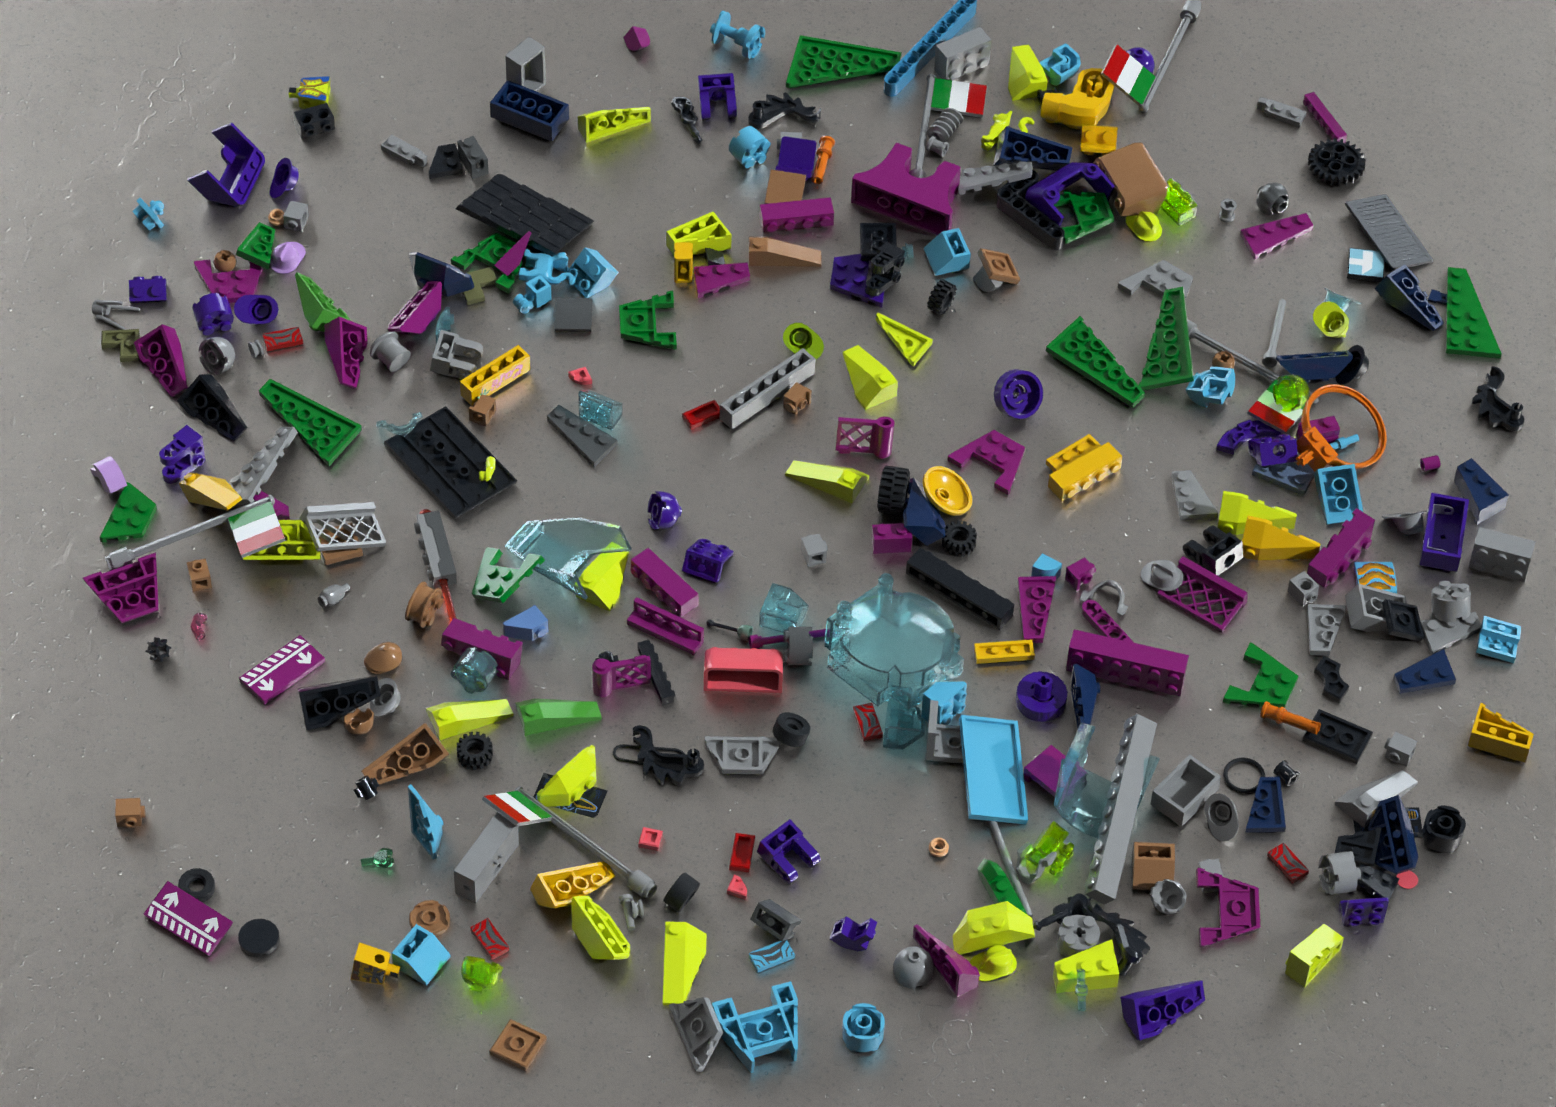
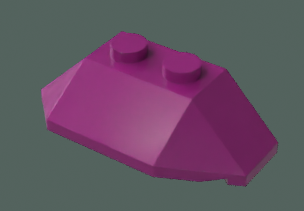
(418, 311)

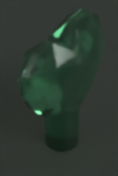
(381, 859)

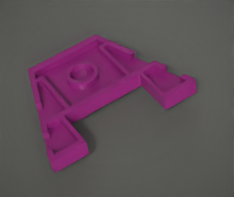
(232, 283)
(995, 451)
(1237, 908)

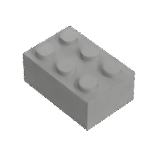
(962, 54)
(527, 65)
(1501, 554)
(1185, 790)

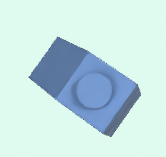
(526, 625)

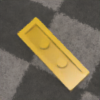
(1072, 452)
(1004, 651)

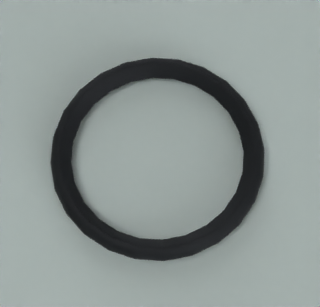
(1225, 774)

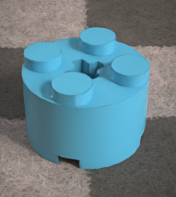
(749, 147)
(863, 1028)

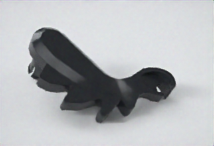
(774, 108)
(1498, 410)
(674, 766)
(1129, 940)

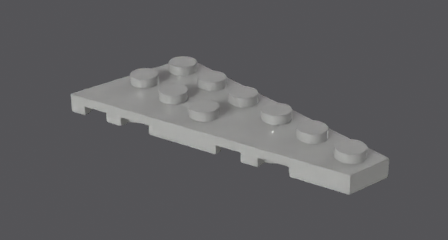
(262, 466)

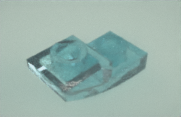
(444, 322)

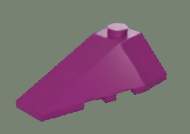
(163, 355)
(952, 966)

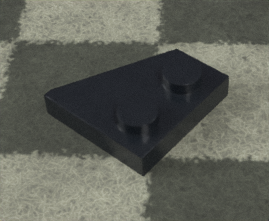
(445, 162)
(1362, 845)
(1377, 882)

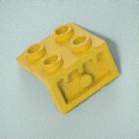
(1098, 139)

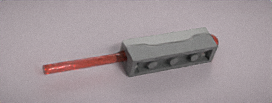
(437, 554)

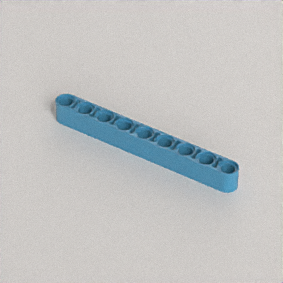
(925, 49)

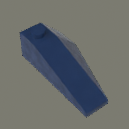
(921, 516)

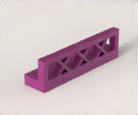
(665, 628)

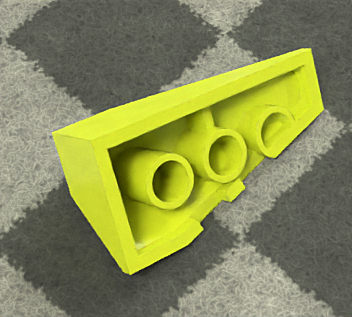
(1025, 74)
(869, 378)
(1237, 507)
(460, 717)
(682, 957)

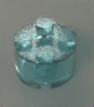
(474, 670)

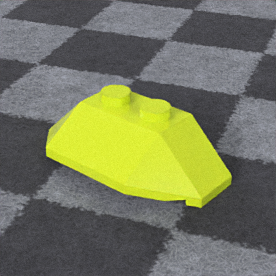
(296, 547)
(571, 780)
(992, 926)
(597, 930)

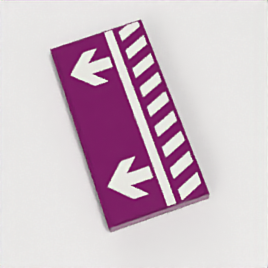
(282, 669)
(188, 918)

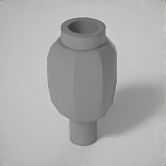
(332, 595)

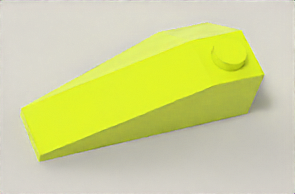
(607, 122)
(834, 480)
(604, 579)

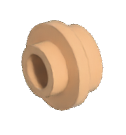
(276, 217)
(938, 843)

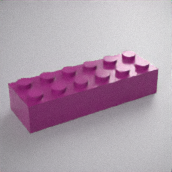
(1128, 662)

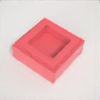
(650, 839)

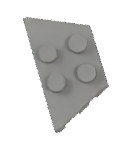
(742, 754)
(698, 1029)

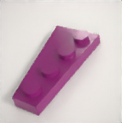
(1271, 234)
(1035, 604)

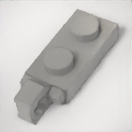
(1281, 112)
(404, 151)

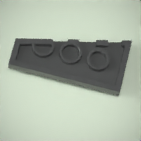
(587, 438)

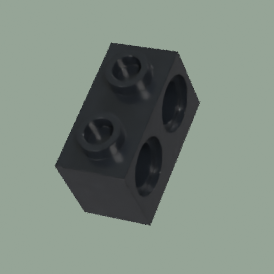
(314, 120)

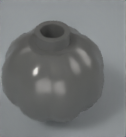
(1272, 196)

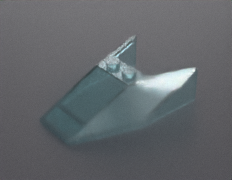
(566, 546)

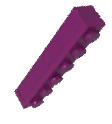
(1324, 117)

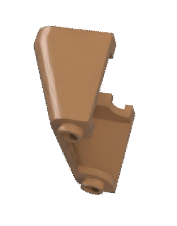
(1135, 179)

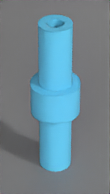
(1342, 442)

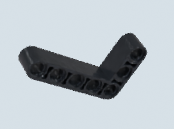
(1013, 204)

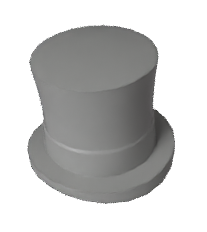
(390, 351)

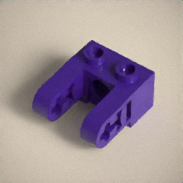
(717, 88)
(1263, 449)
(186, 457)
(782, 841)

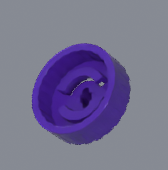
(1009, 392)
(1041, 687)

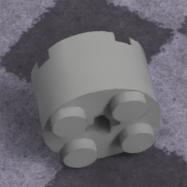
(1451, 601)
(1339, 873)
(1077, 934)

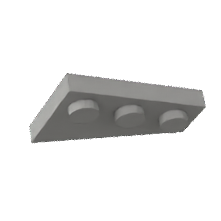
(1191, 497)
(1323, 627)
(1442, 634)

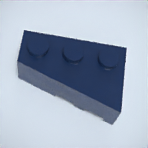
(1484, 494)

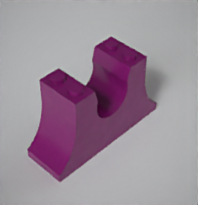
(906, 198)

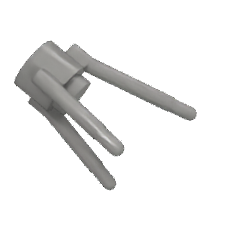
(102, 308)

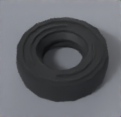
(198, 874)

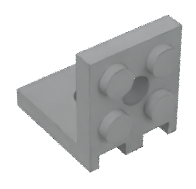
(940, 737)

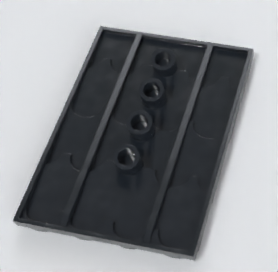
(520, 209)
(448, 462)

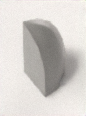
(984, 283)

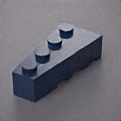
(1019, 146)

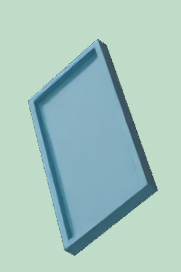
(993, 769)

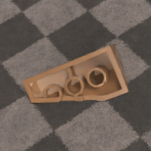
(412, 754)

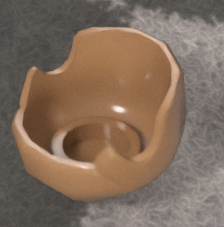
(359, 722)

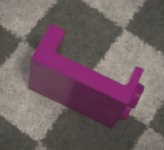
(1045, 769)

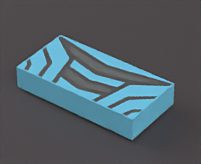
(771, 955)

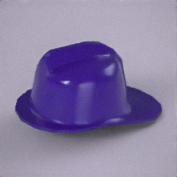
(284, 178)
(256, 309)

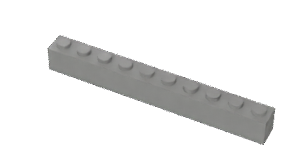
(1120, 809)

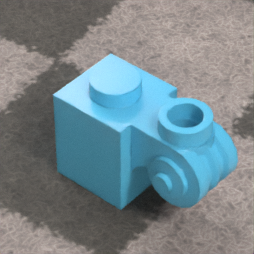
(537, 294)

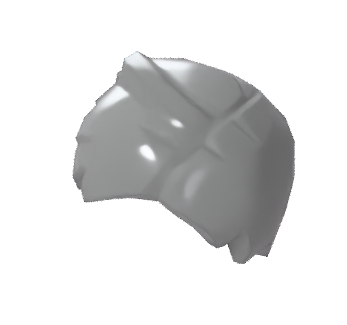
(1168, 896)

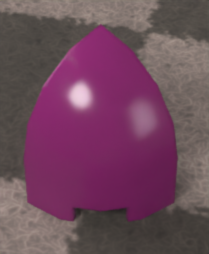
(637, 38)

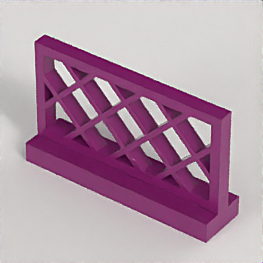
(1214, 584)

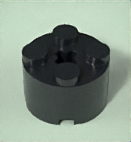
(1443, 829)

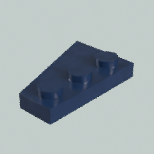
(1426, 674)
(1267, 807)

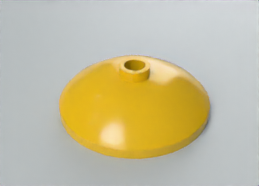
(947, 491)

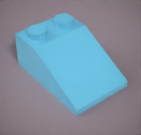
(1338, 492)

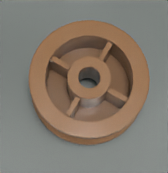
(424, 604)

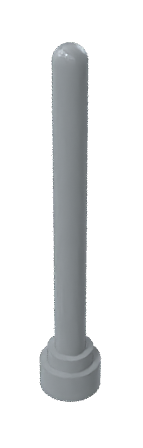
(1269, 357)

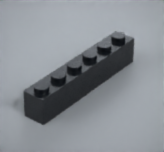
(960, 588)

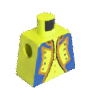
(312, 91)

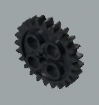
(1336, 161)

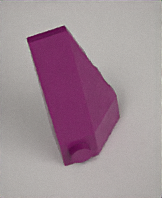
(346, 346)

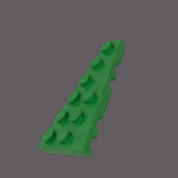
(1466, 322)
(1169, 350)
(1092, 359)
(316, 425)

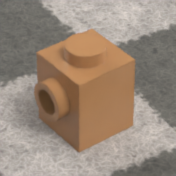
(199, 575)
(129, 812)

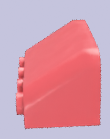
(743, 670)

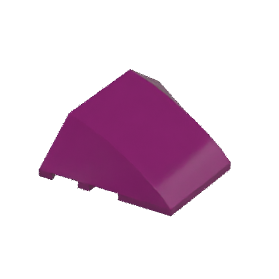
(129, 589)

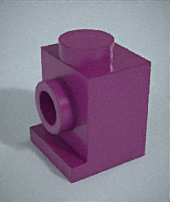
(1080, 573)

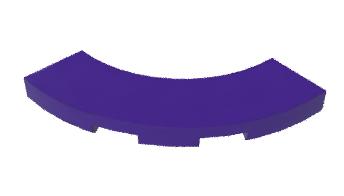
(1243, 432)

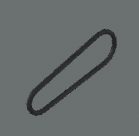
(637, 746)

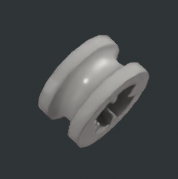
(255, 348)
(637, 909)

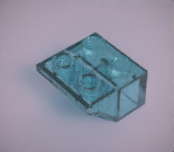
(599, 409)

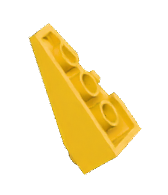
(209, 491)
(1268, 542)
(558, 887)

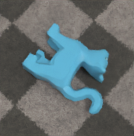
(543, 265)

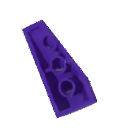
(1156, 1008)

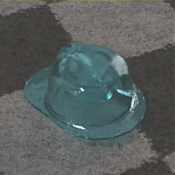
(1342, 301)

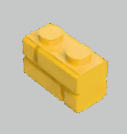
(683, 262)

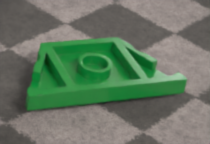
(130, 515)

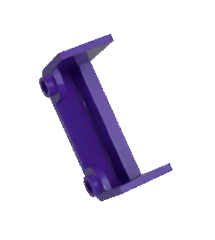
(241, 173)
(1046, 192)

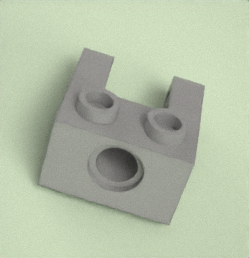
(450, 345)

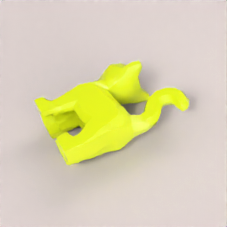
(1000, 122)

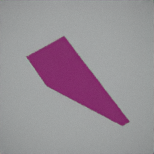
(513, 257)

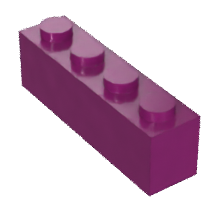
(796, 214)
(664, 582)

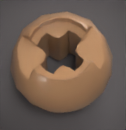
(224, 261)
(1223, 359)

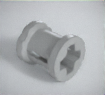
(937, 146)
(1227, 213)

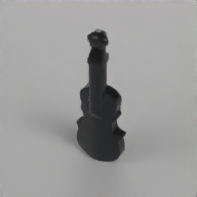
(685, 109)
(1073, 907)

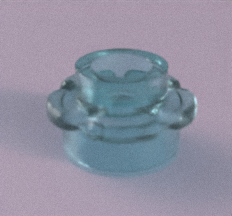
(908, 251)

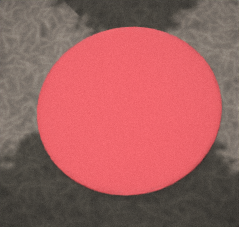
(1407, 879)

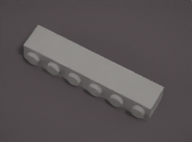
(767, 388)

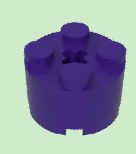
(213, 313)

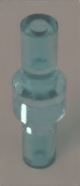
(1081, 990)

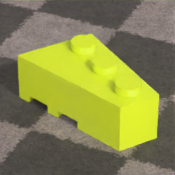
(703, 233)
(1313, 954)
(1099, 968)

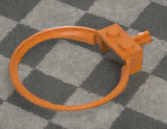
(1315, 448)

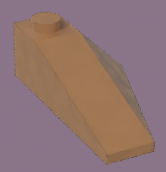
(774, 252)

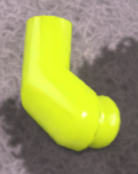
(490, 467)

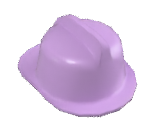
(287, 257)

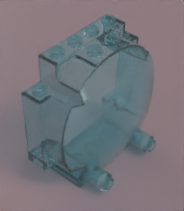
(892, 644)

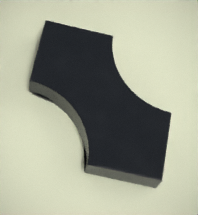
(1334, 686)

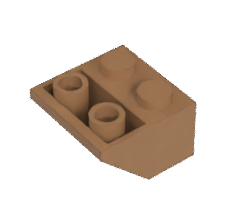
(1152, 864)

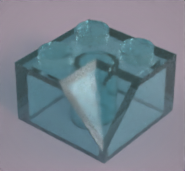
(782, 609)

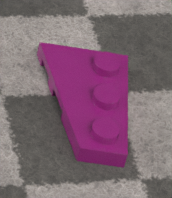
(714, 277)

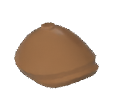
(383, 658)

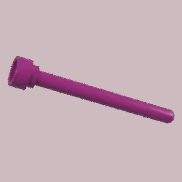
(757, 641)

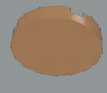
(430, 916)

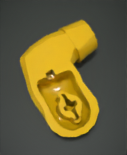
(1084, 105)

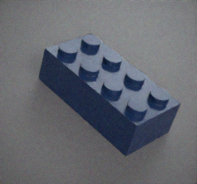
(529, 110)

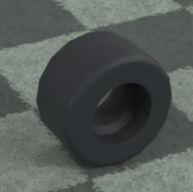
(681, 892)

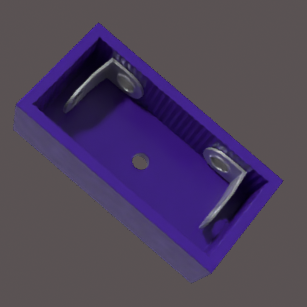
(1444, 519)

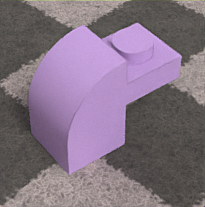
(109, 474)

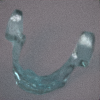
(400, 430)

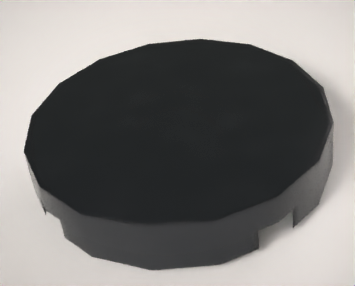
(258, 937)

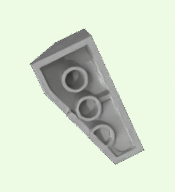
(1363, 801)

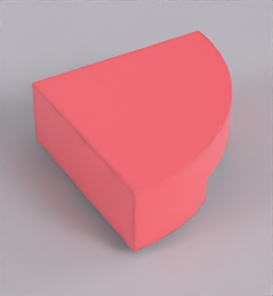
(580, 376)
(737, 888)

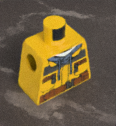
(372, 965)

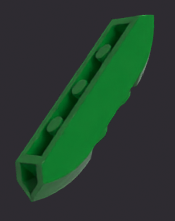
(998, 884)

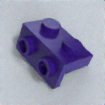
(147, 289)

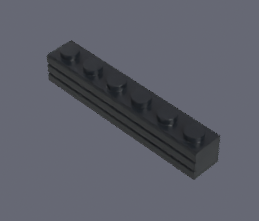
(658, 677)

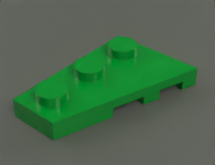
(258, 245)

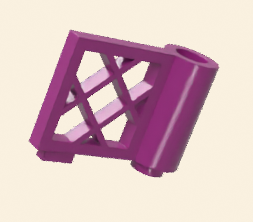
(880, 439)
(606, 676)

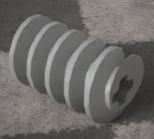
(945, 124)

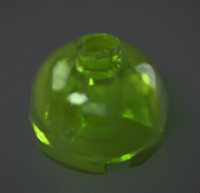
(1291, 392)
(480, 973)

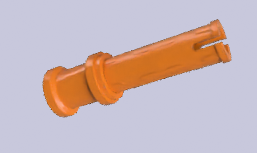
(823, 153)
(1281, 716)

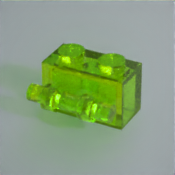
(1179, 204)
(1051, 840)

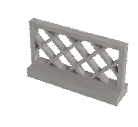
(339, 514)

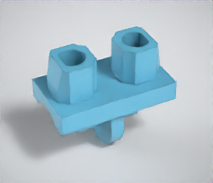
(152, 220)

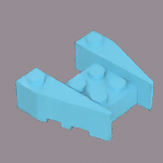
(763, 1029)

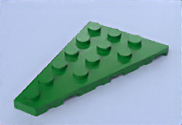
(829, 60)

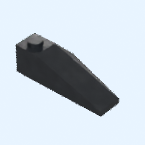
(212, 406)
(333, 700)

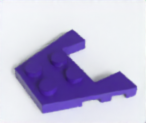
(850, 278)

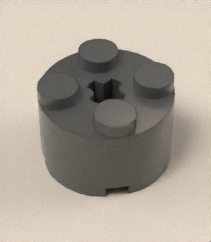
(798, 646)

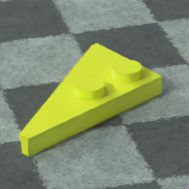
(908, 341)

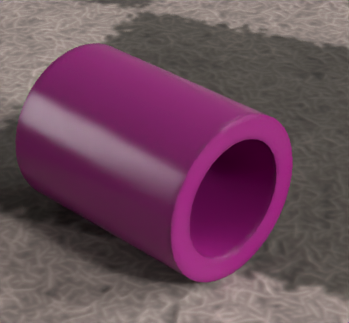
(1430, 463)

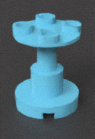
(746, 38)

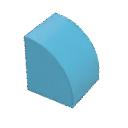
(1046, 567)

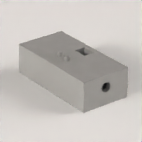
(486, 858)

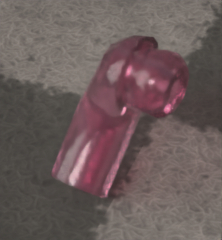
(197, 621)

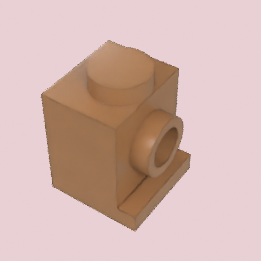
(797, 398)
(482, 410)

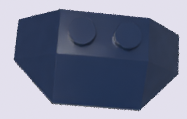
(429, 269)
(1315, 365)
(1396, 843)

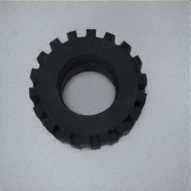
(893, 490)

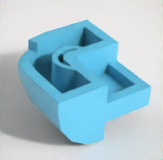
(1061, 65)
(1212, 386)

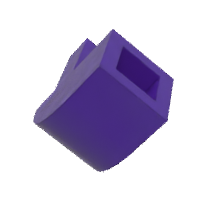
(853, 935)

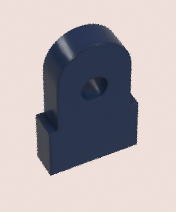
(1436, 297)

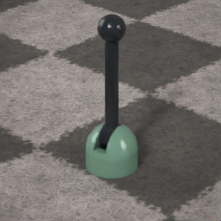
(743, 631)

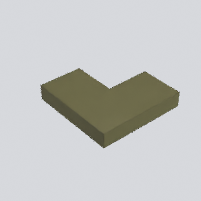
(480, 278)
(124, 340)

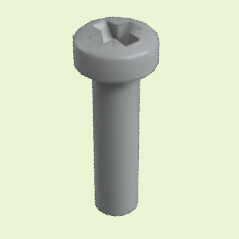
(626, 900)

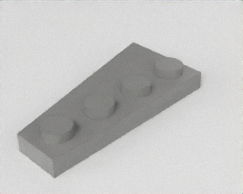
(977, 177)

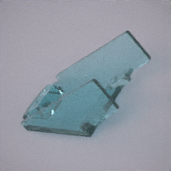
(1082, 793)

